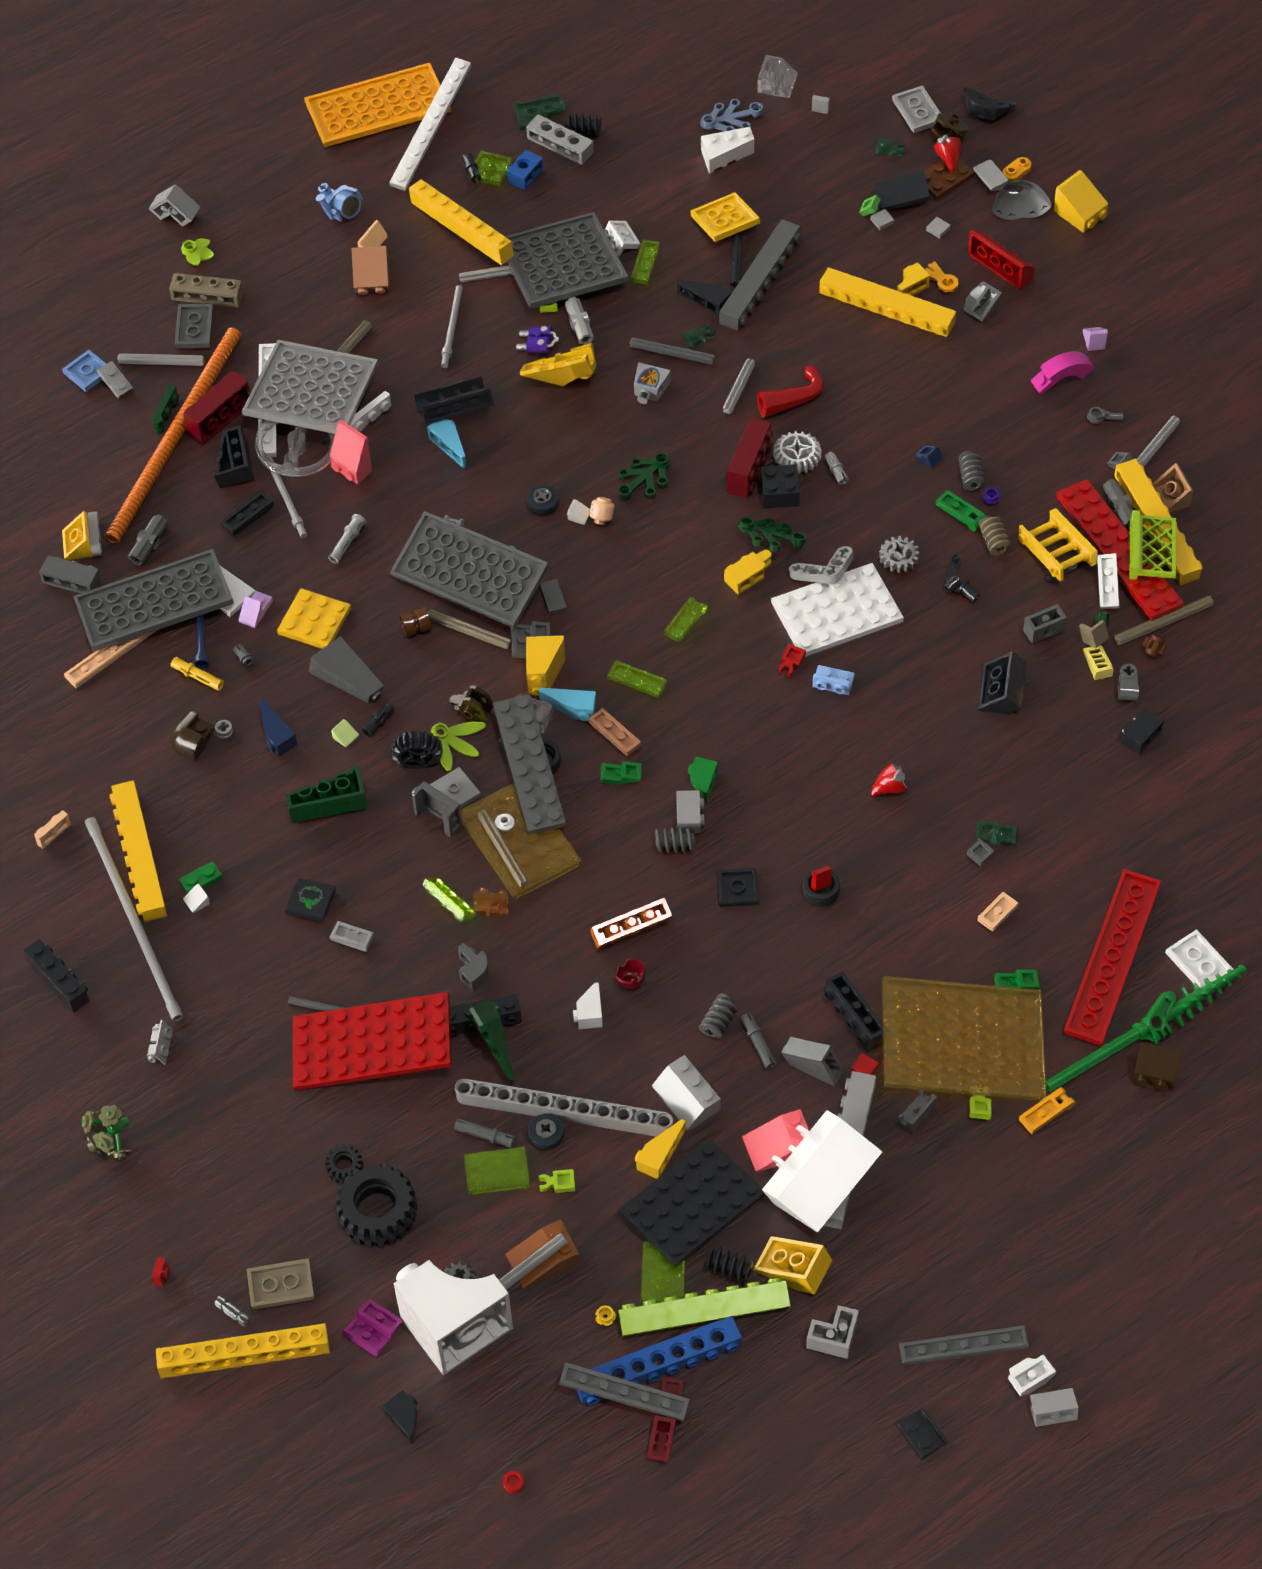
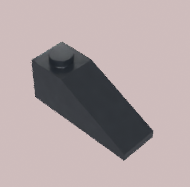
(705, 295)

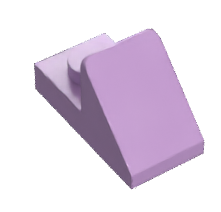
(254, 608)

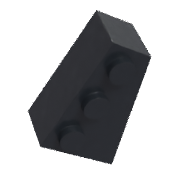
(234, 459)

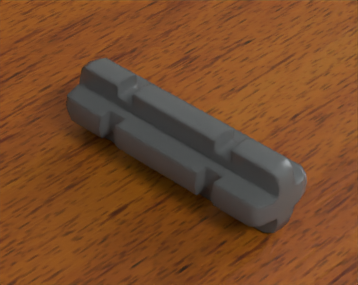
(232, 1310)

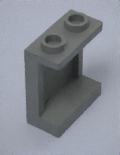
(430, 799)

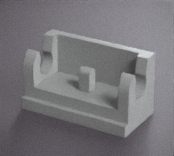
(1054, 1407)

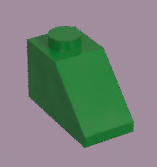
(703, 775)

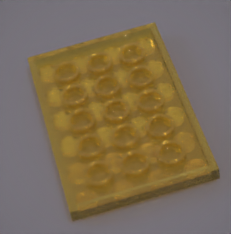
(540, 854)

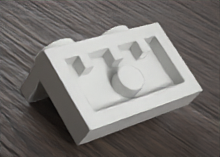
(621, 236)

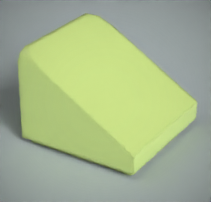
(344, 733)

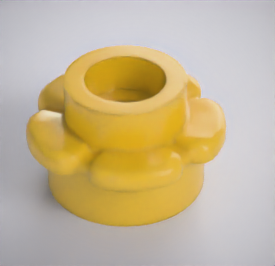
(605, 1310)

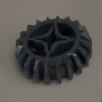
(417, 749)

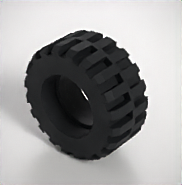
(376, 1181)

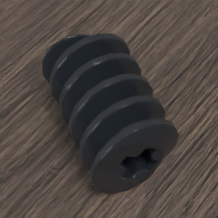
(584, 124)
(729, 1265)

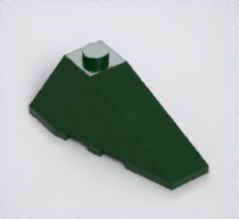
(489, 1024)

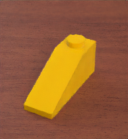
(658, 1151)

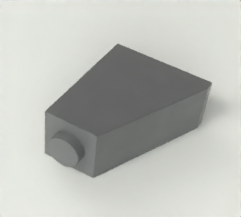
(813, 1059)

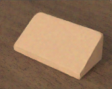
(373, 236)

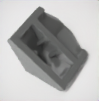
(982, 301)

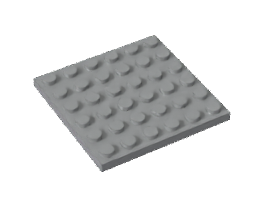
(310, 386)

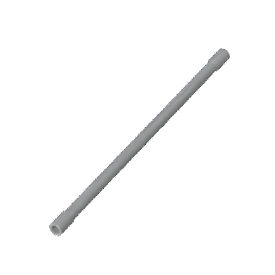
(171, 1005)

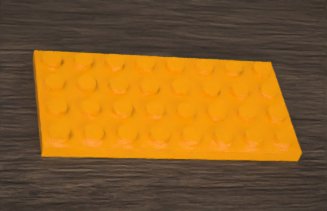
(373, 104)

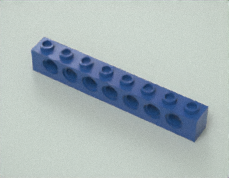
(664, 1351)

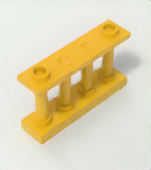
(1067, 532)

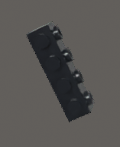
(55, 974)
(854, 1010)
(462, 1022)

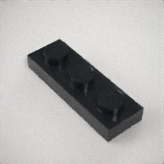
(247, 513)

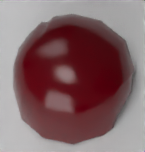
(631, 974)

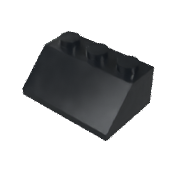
(1003, 684)

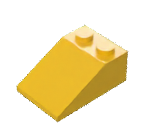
(795, 1262)

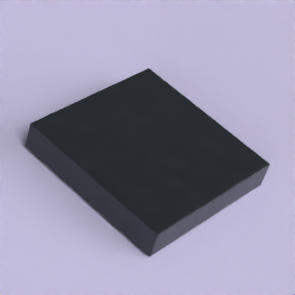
(737, 887)

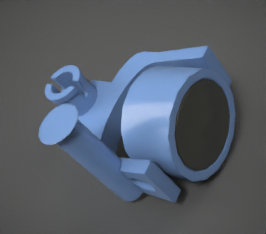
(344, 200)

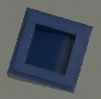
(929, 455)

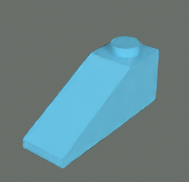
(445, 436)
(573, 703)

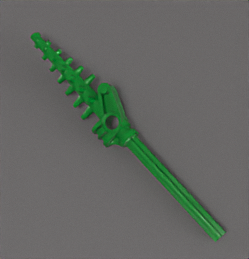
(1163, 1011)

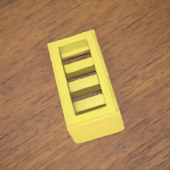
(1098, 673)

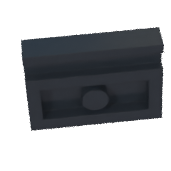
(922, 1433)

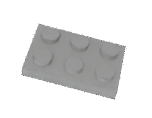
(916, 108)

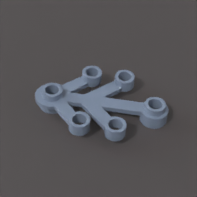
(711, 120)

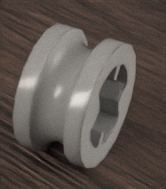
(223, 734)

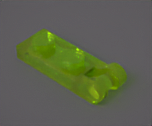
(685, 619)

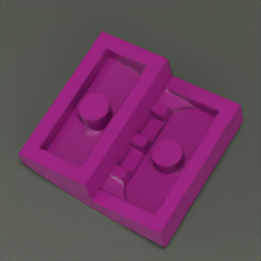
(373, 1327)

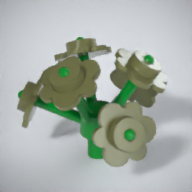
(109, 1118)

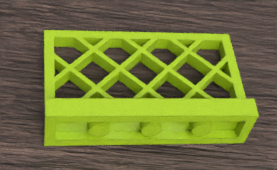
(1137, 541)

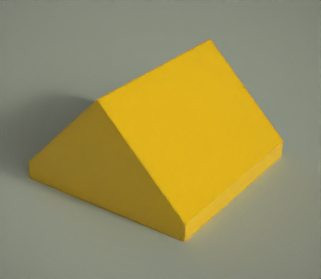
(77, 538)

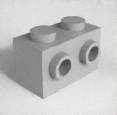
(688, 810)

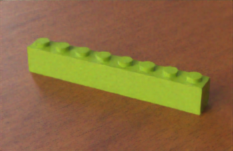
(703, 1308)

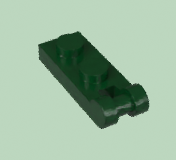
(164, 409)

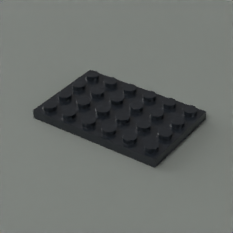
(691, 1202)

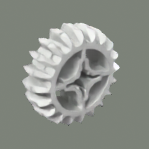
(806, 446)

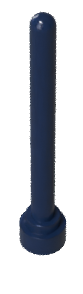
(201, 659)

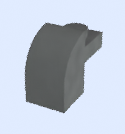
(475, 970)

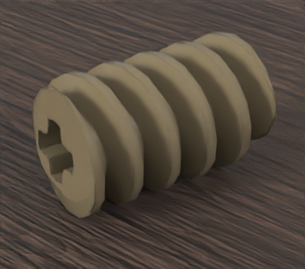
(994, 535)

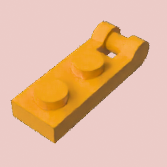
(1046, 1110)

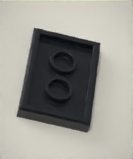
(902, 191)

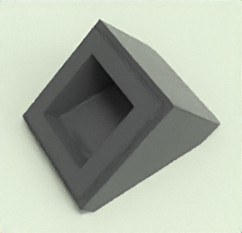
(1118, 458)

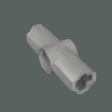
(579, 320)

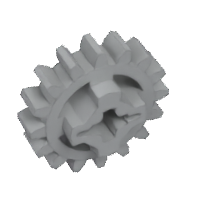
(899, 554)

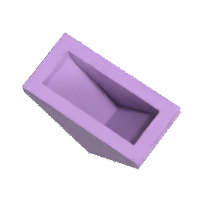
(1095, 338)

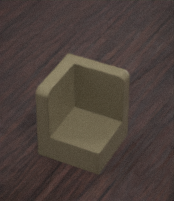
(1094, 636)

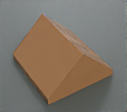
(1174, 489)

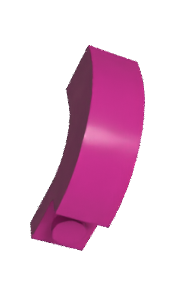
(1061, 366)

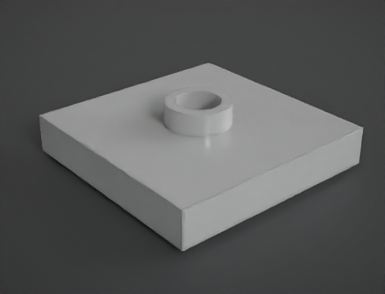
(457, 787)

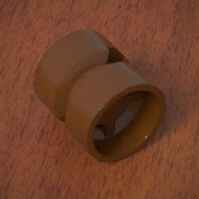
(421, 620)

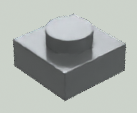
(980, 852)

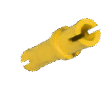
(191, 671)

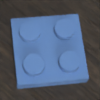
(84, 370)

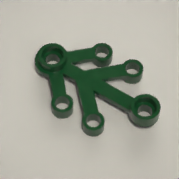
(659, 462)
(770, 531)

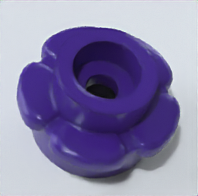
(991, 495)

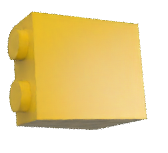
(1080, 202)
(543, 661)

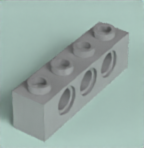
(559, 139)

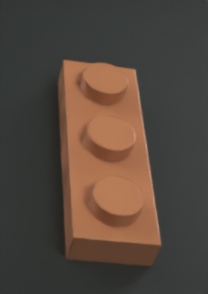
(614, 732)

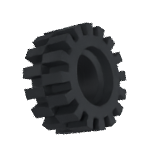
(341, 1153)

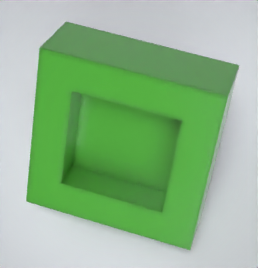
(870, 205)

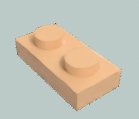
(52, 829)
(997, 911)

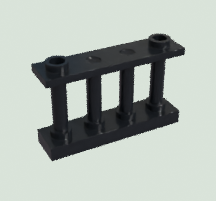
(453, 399)

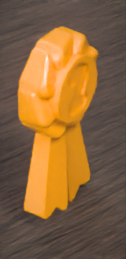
(945, 282)

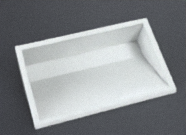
(820, 1170)

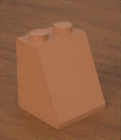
(370, 269)

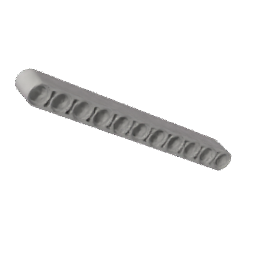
(556, 1101)

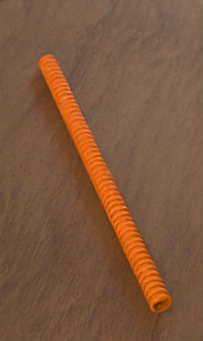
(171, 438)

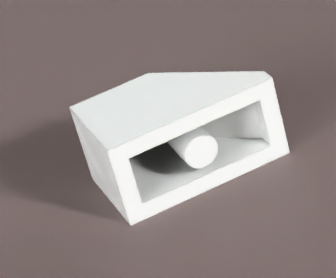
(589, 1009)

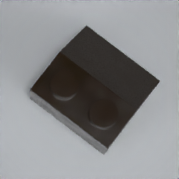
(1156, 1066)

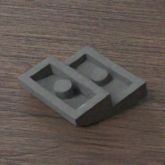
(519, 635)

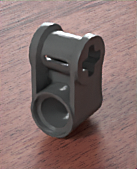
(1128, 683)

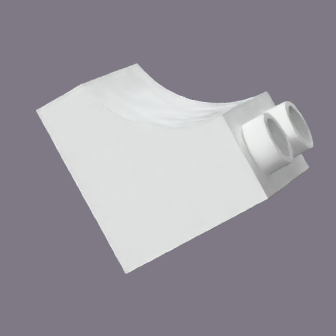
(451, 1314)

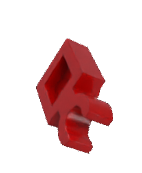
(791, 658)

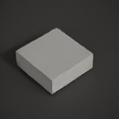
(820, 104)
(882, 219)
(938, 227)

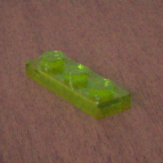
(645, 262)
(637, 678)
(449, 899)

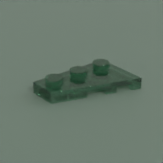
(545, 107)

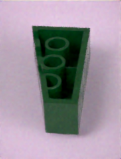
(328, 797)

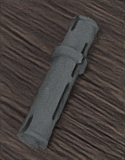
(755, 1034)
(482, 1132)

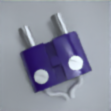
(538, 339)

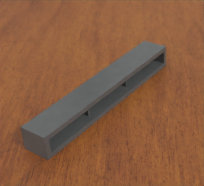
(759, 275)

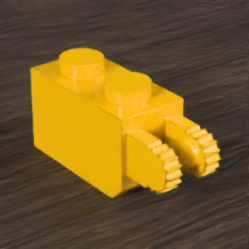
(747, 571)

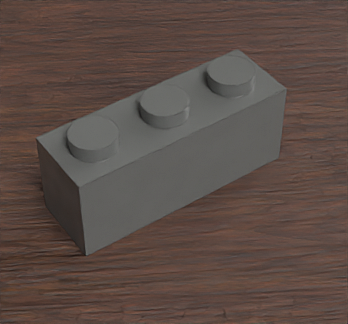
(69, 575)

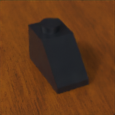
(403, 1414)

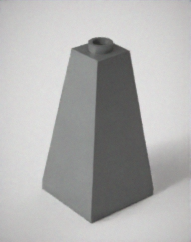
(345, 670)

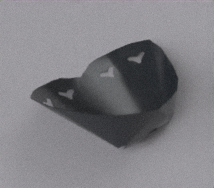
(987, 108)

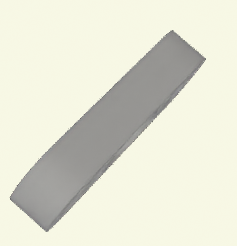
(95, 536)

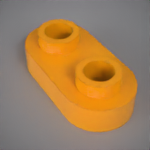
(1017, 169)

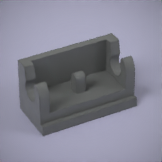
(916, 1112)

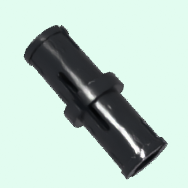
(471, 168)
(383, 714)

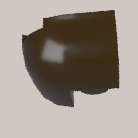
(190, 735)

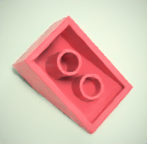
(350, 453)
(774, 1139)

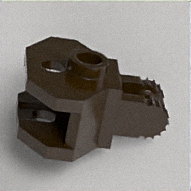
(951, 125)
(472, 704)

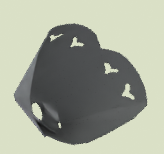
(1021, 202)

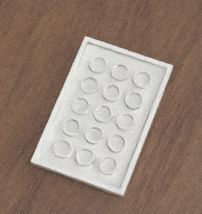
(838, 612)

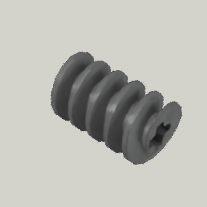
(971, 471)
(675, 839)
(718, 1016)

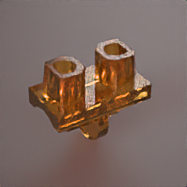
(491, 902)

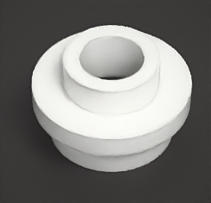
(504, 827)

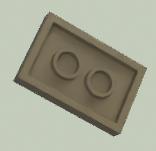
(280, 1284)

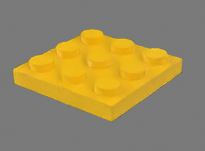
(725, 217)
(314, 619)

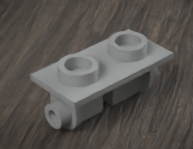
(161, 1036)

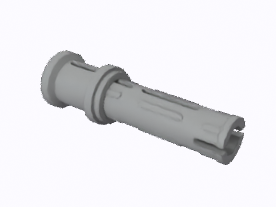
(350, 532)

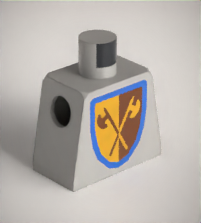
(650, 382)

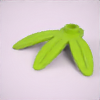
(451, 739)

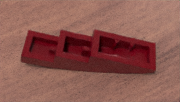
(664, 1427)

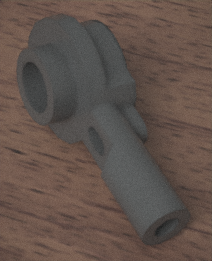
(1097, 415)

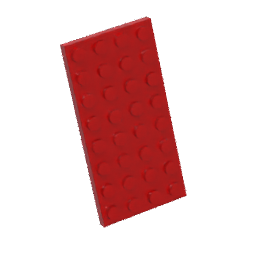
(372, 1041)

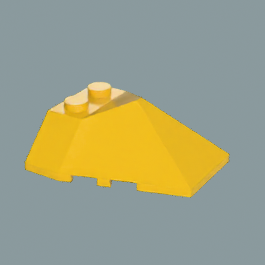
(563, 367)

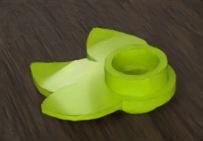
(197, 251)

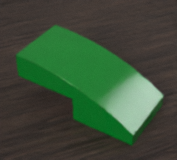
(620, 774)
(1021, 979)

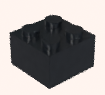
(780, 486)

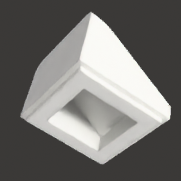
(578, 512)
(196, 899)

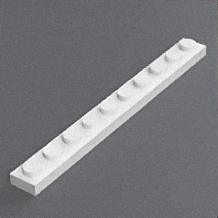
(430, 124)

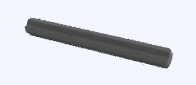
(672, 350)

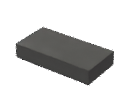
(553, 597)

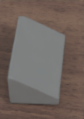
(991, 175)

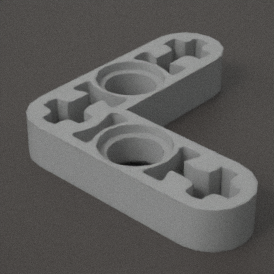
(824, 574)

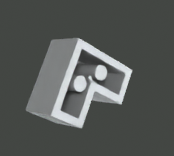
(174, 203)
(835, 1337)

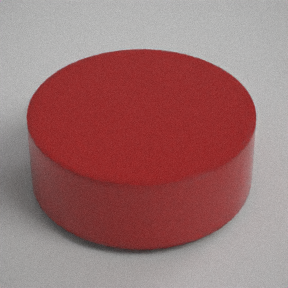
(513, 1482)

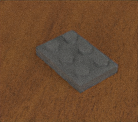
(194, 326)

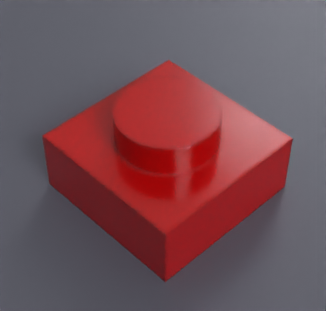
(160, 1272)

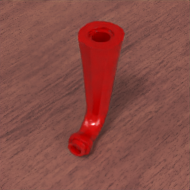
(781, 400)

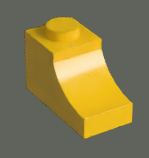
(914, 280)

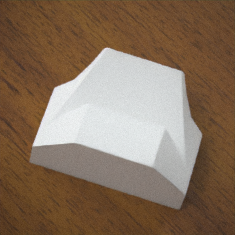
(1030, 1374)

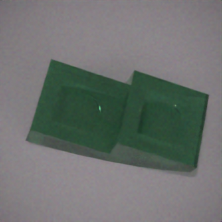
(997, 834)

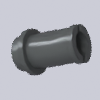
(245, 657)

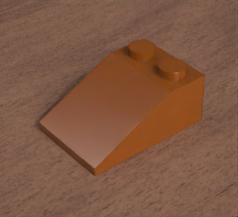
(558, 1262)

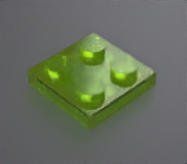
(492, 167)

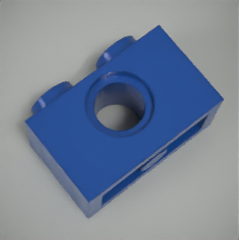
(525, 170)

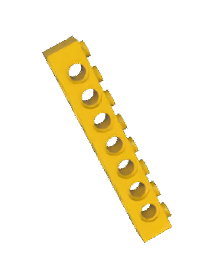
(242, 1350)

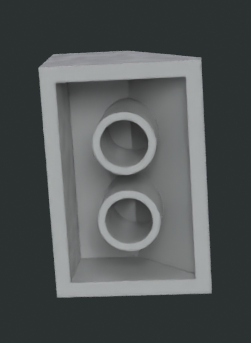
(687, 1093)

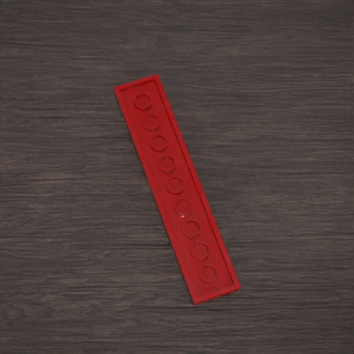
(1111, 537)
(1112, 957)

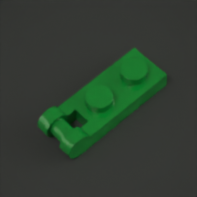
(960, 509)

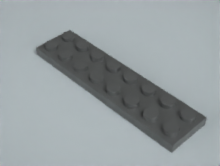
(529, 764)

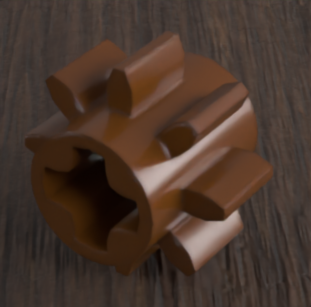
(1154, 645)

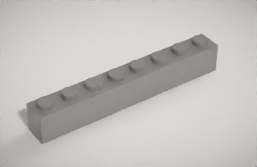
(855, 1113)

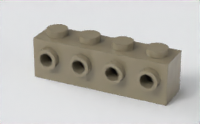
(206, 290)

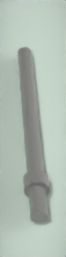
(447, 350)
(296, 519)

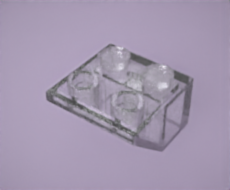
(776, 77)

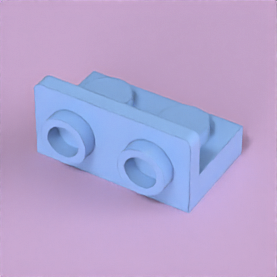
(833, 680)

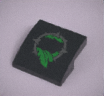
(310, 899)

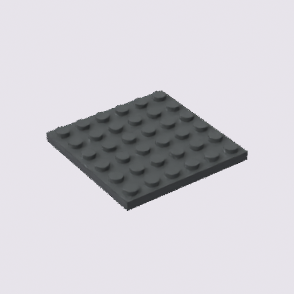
(564, 260)

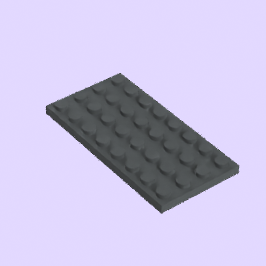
(469, 569)
(153, 600)

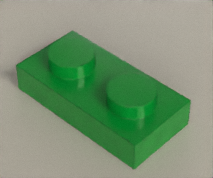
(203, 876)

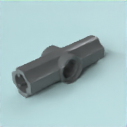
(1119, 502)
(148, 540)

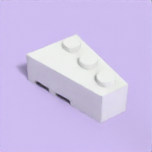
(726, 146)

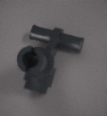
(954, 584)

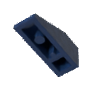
(278, 734)

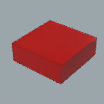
(821, 878)
(865, 1065)

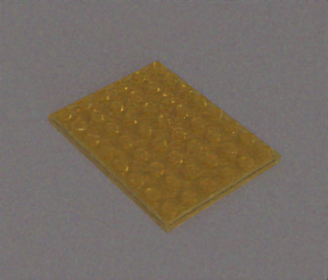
(963, 1038)

